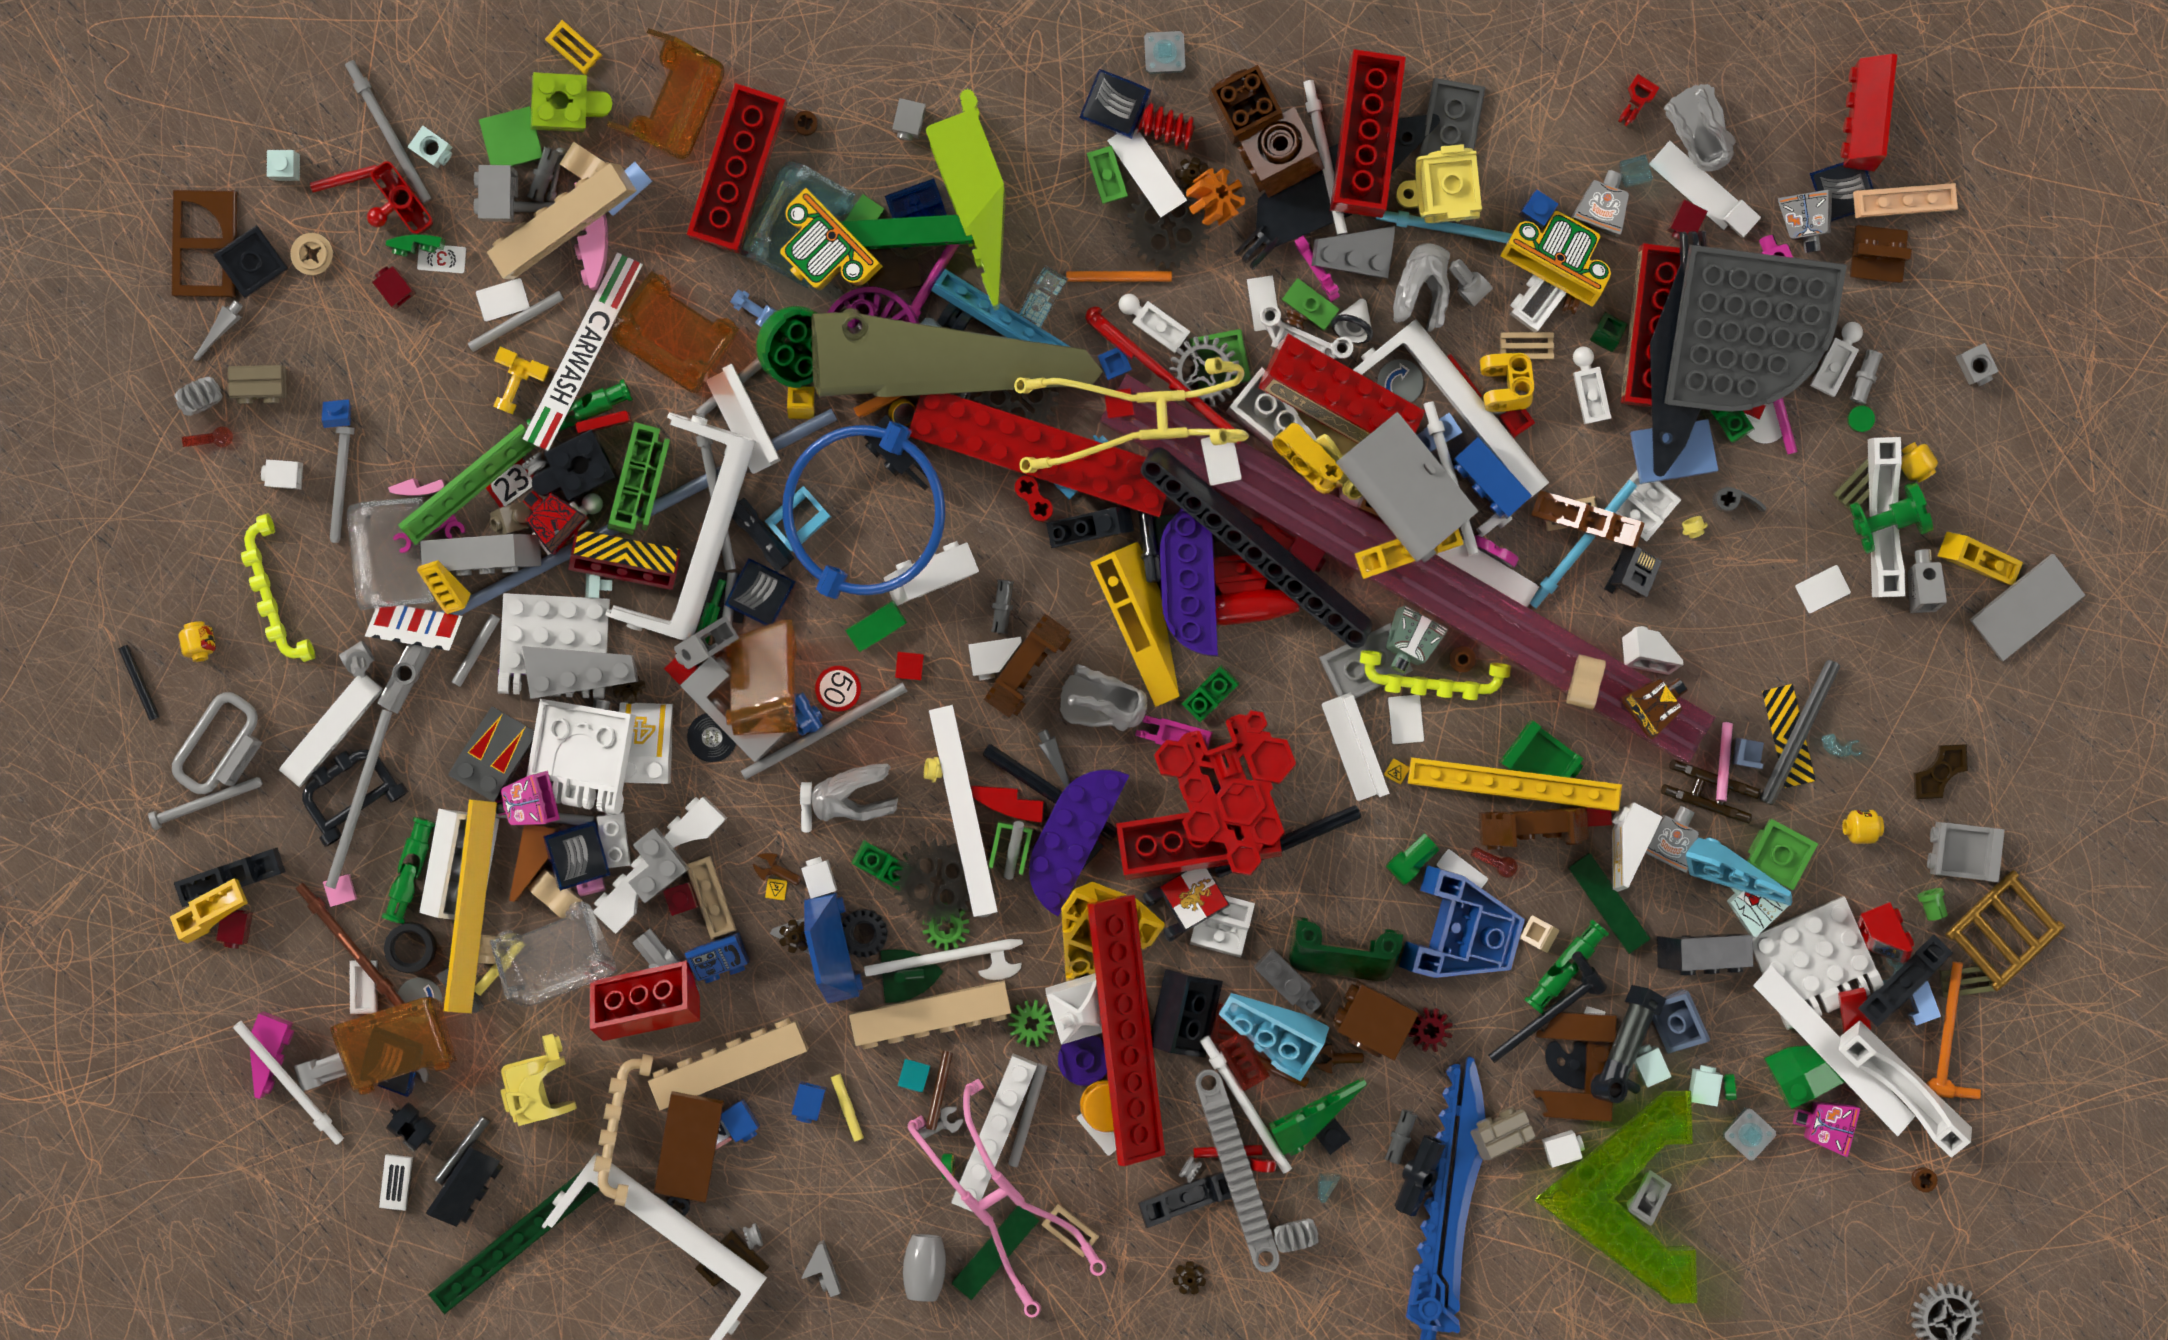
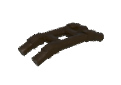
(1694, 796)

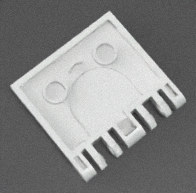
(553, 624)
(582, 753)
(1818, 954)

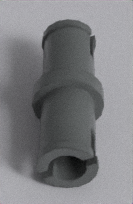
(543, 174)
(1002, 606)
(1401, 1136)

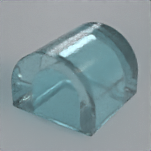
(1635, 171)

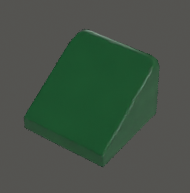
(1608, 332)

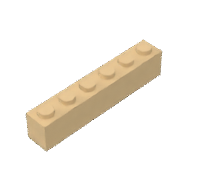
(561, 220)
(930, 1013)
(729, 1064)

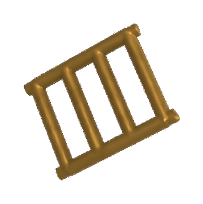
(1974, 915)

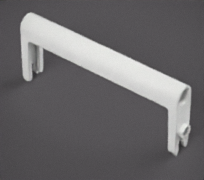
(1466, 403)
(711, 537)
(679, 1231)

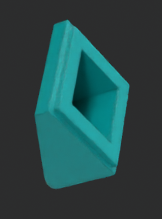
(913, 1075)

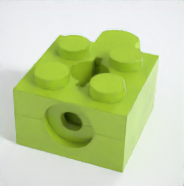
(563, 102)

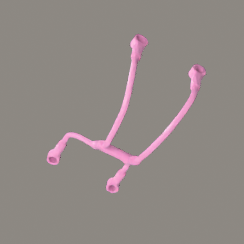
(1005, 1189)

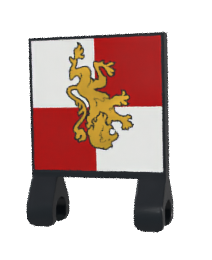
(1191, 898)

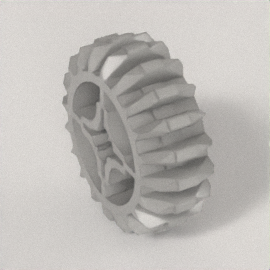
(1191, 351)
(1958, 1316)

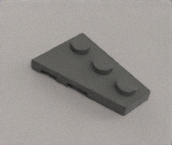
(1356, 253)

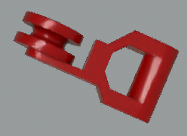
(1630, 115)

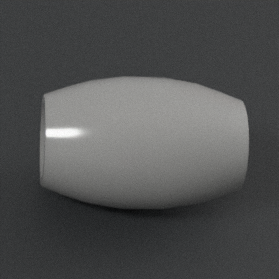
(924, 1267)

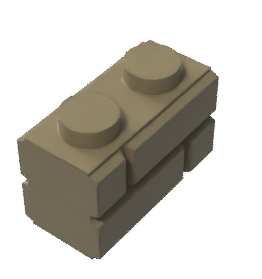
(257, 382)
(1502, 1133)

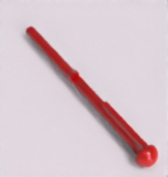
(1131, 350)

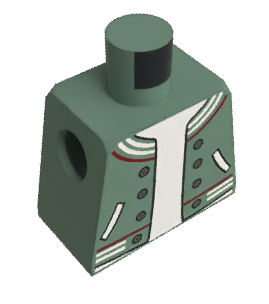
(1412, 638)

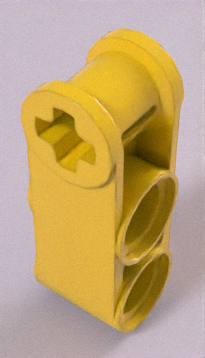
(1307, 457)

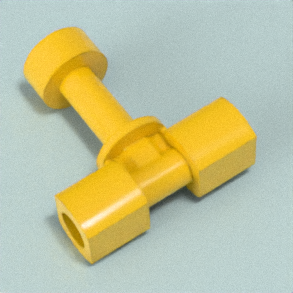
(520, 370)

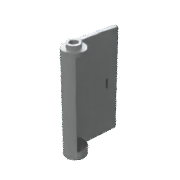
(1394, 480)

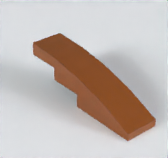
(1588, 519)

